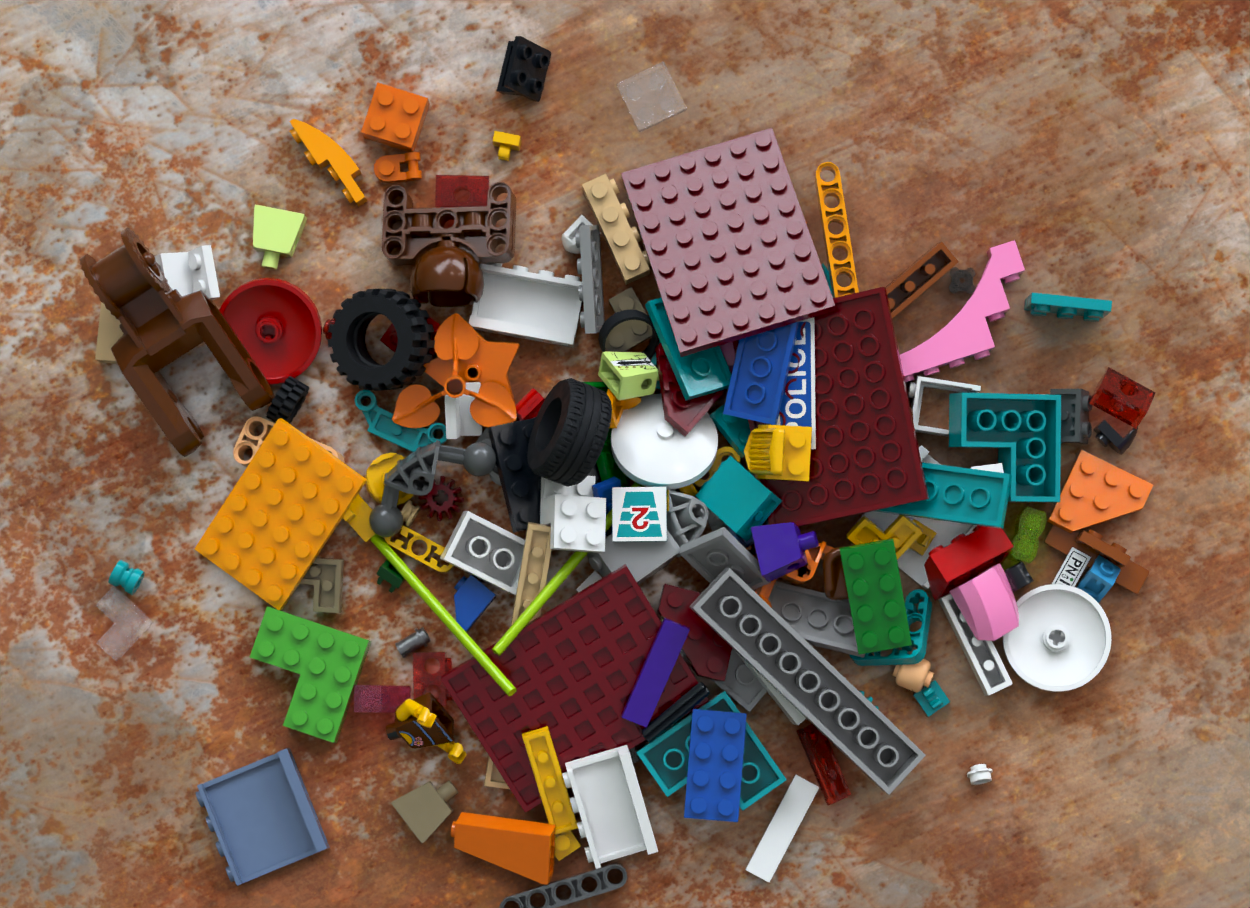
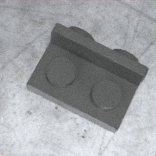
(1074, 415)

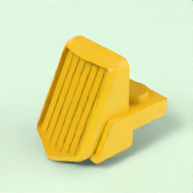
(779, 452)

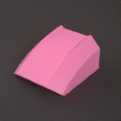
(988, 604)

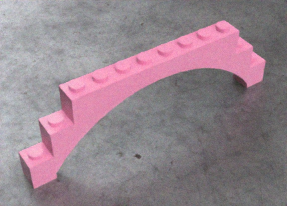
(968, 331)

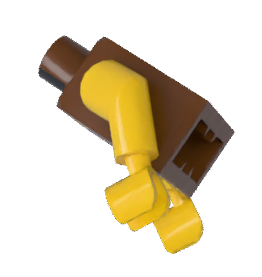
(425, 724)

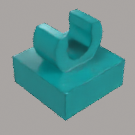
(931, 698)

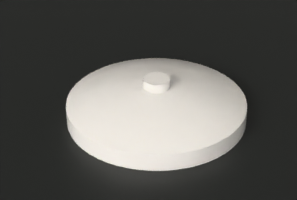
(656, 452)
(1059, 638)

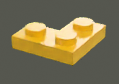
(902, 531)

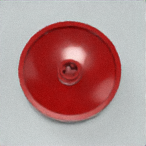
(275, 326)

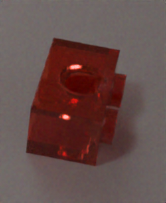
(449, 185)
(1122, 398)

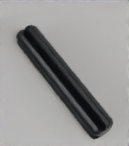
(675, 712)

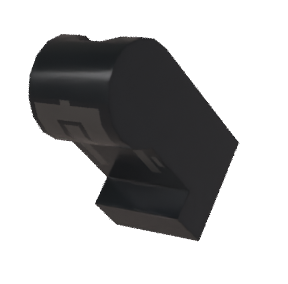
(1018, 576)

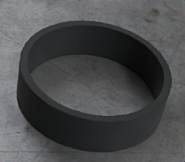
(626, 315)

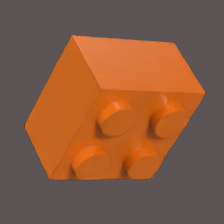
(395, 117)

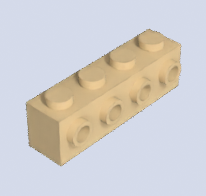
(615, 228)

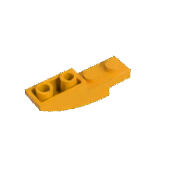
(325, 152)

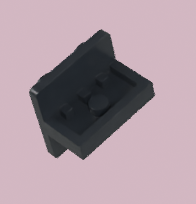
(524, 69)

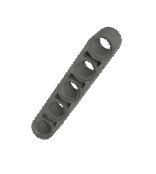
(575, 885)

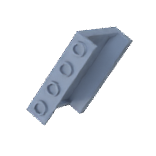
(262, 817)

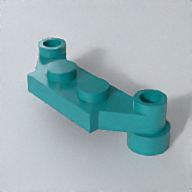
(381, 425)

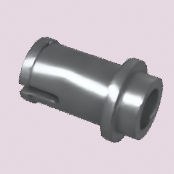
(413, 642)

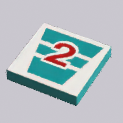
(639, 514)

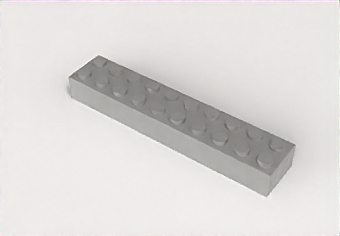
(807, 680)

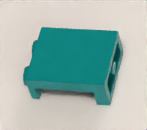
(738, 498)

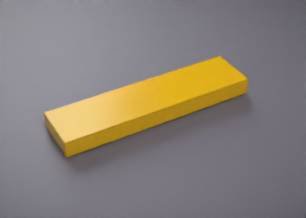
(549, 779)

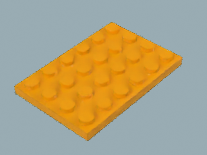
(280, 514)

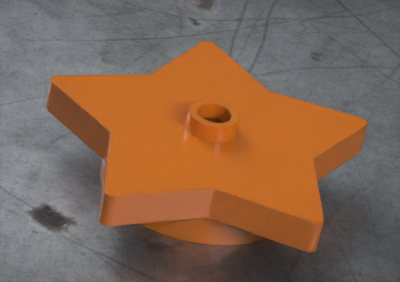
(490, 360)

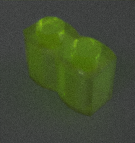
(1028, 527)

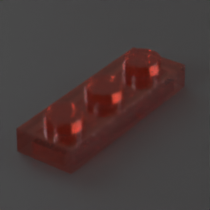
(824, 764)

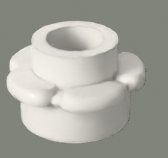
(979, 774)

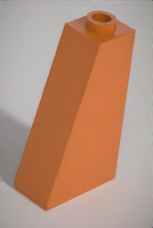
(508, 843)

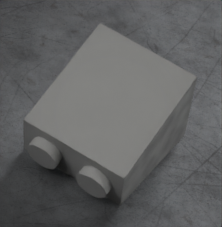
(641, 558)

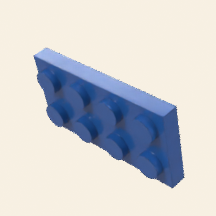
(761, 375)
(715, 765)

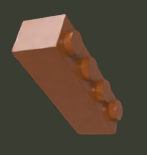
(919, 277)

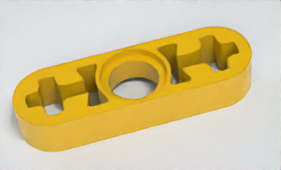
(433, 562)

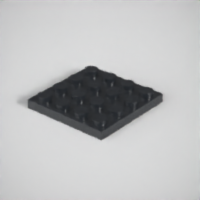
(518, 481)

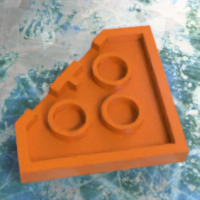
(1097, 494)

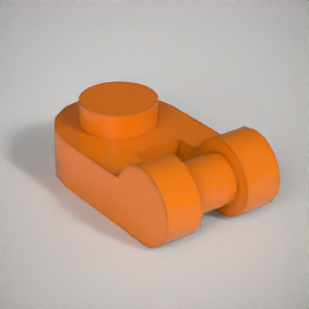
(389, 171)

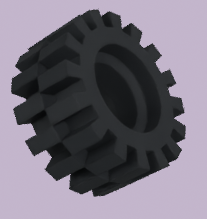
(287, 400)

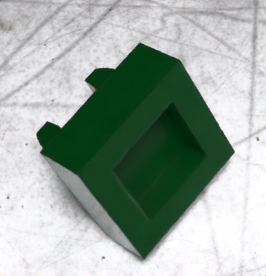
(391, 575)

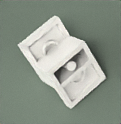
(190, 271)
(574, 516)

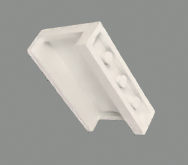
(528, 305)
(609, 805)

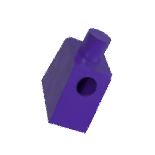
(781, 548)

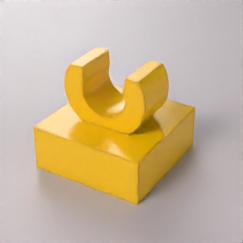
(505, 143)
(923, 541)

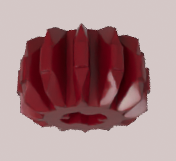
(447, 505)

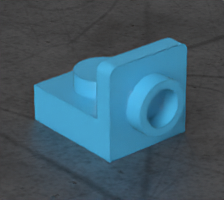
(1099, 578)

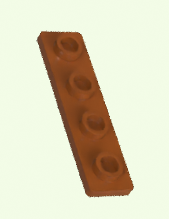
(1131, 575)

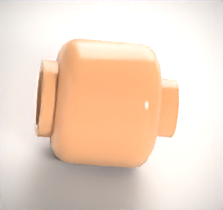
(914, 675)

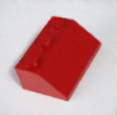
(965, 558)

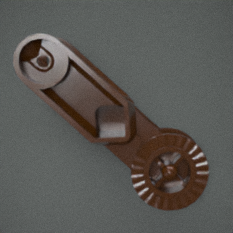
(160, 329)

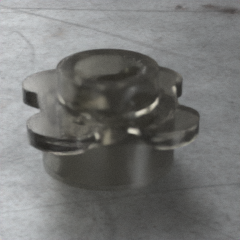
(967, 275)

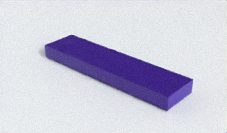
(655, 672)

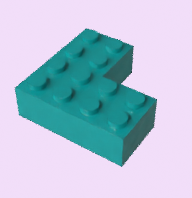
(1023, 430)
(669, 756)

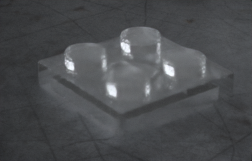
(651, 96)

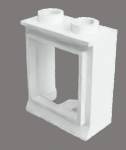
(916, 391)

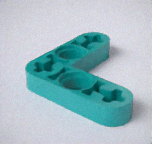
(918, 638)

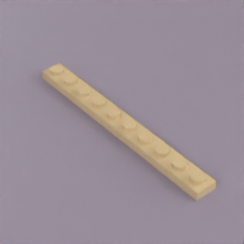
(530, 583)

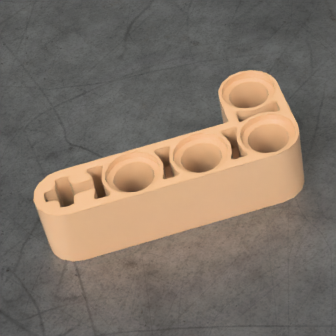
(248, 440)

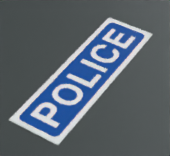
(803, 389)

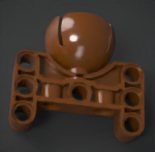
(450, 257)

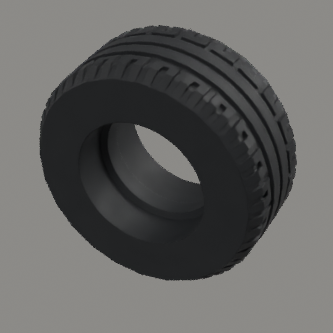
(569, 432)

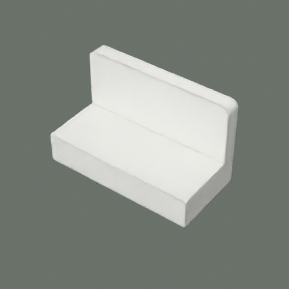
(458, 415)

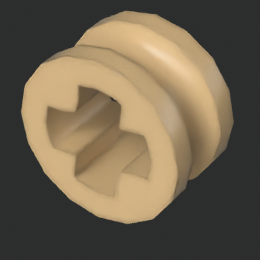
(409, 512)

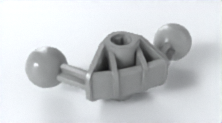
(685, 517)

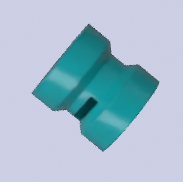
(128, 578)

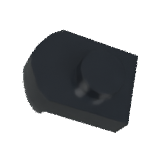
(1108, 436)

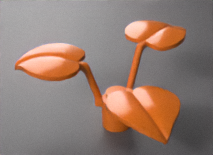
(491, 405)

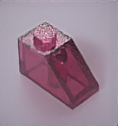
(379, 698)

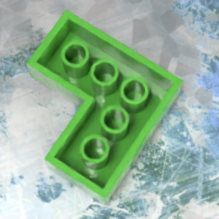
(327, 667)

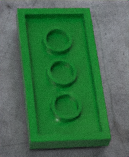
(875, 596)

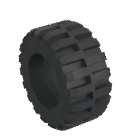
(350, 345)

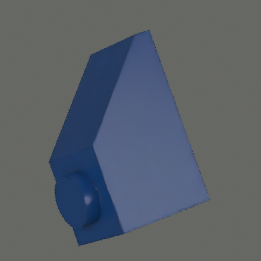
(471, 601)

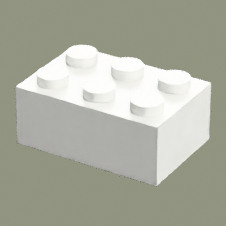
(485, 552)

